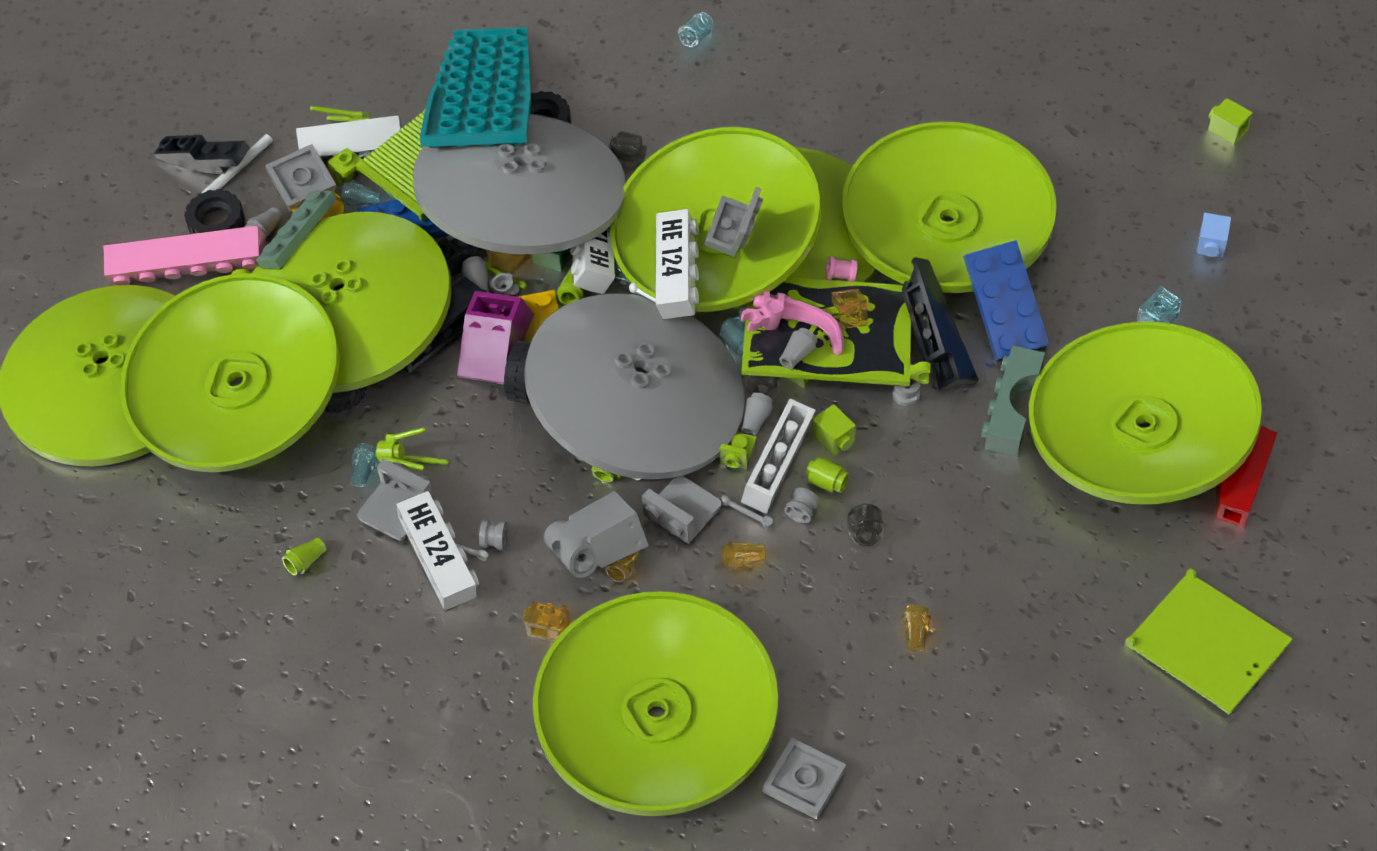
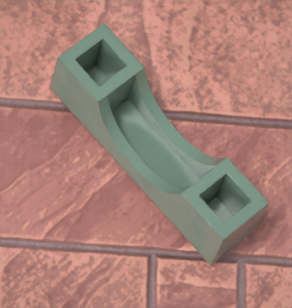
(1006, 426)

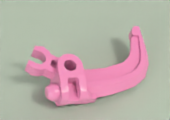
(780, 306)

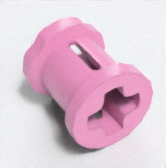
(840, 269)

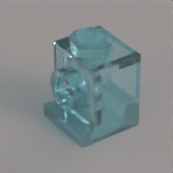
(1160, 307)

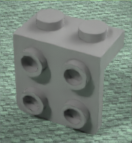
(733, 224)
(395, 486)
(681, 507)

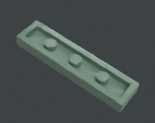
(296, 229)

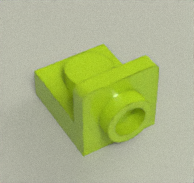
(343, 166)
(739, 451)

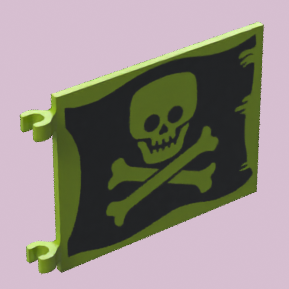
(870, 352)

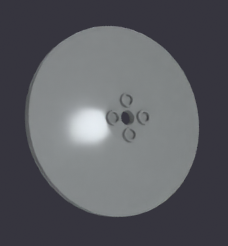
(550, 204)
(625, 420)

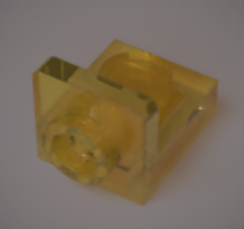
(851, 308)

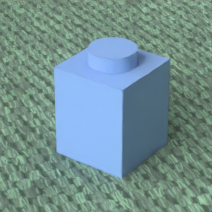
(1213, 235)

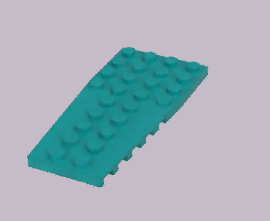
(480, 90)

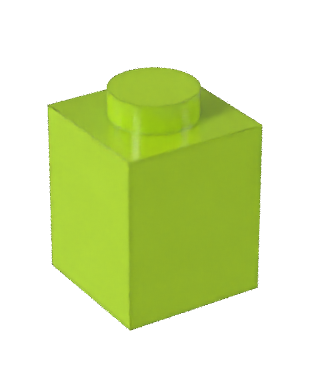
(1229, 120)
(834, 430)

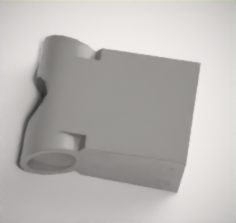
(596, 535)

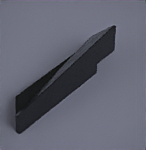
(936, 328)

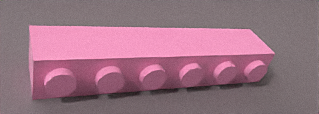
(183, 255)

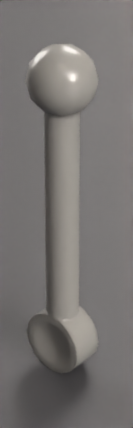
(767, 521)

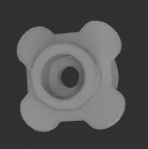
(502, 280)

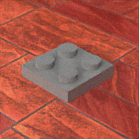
(299, 175)
(804, 778)

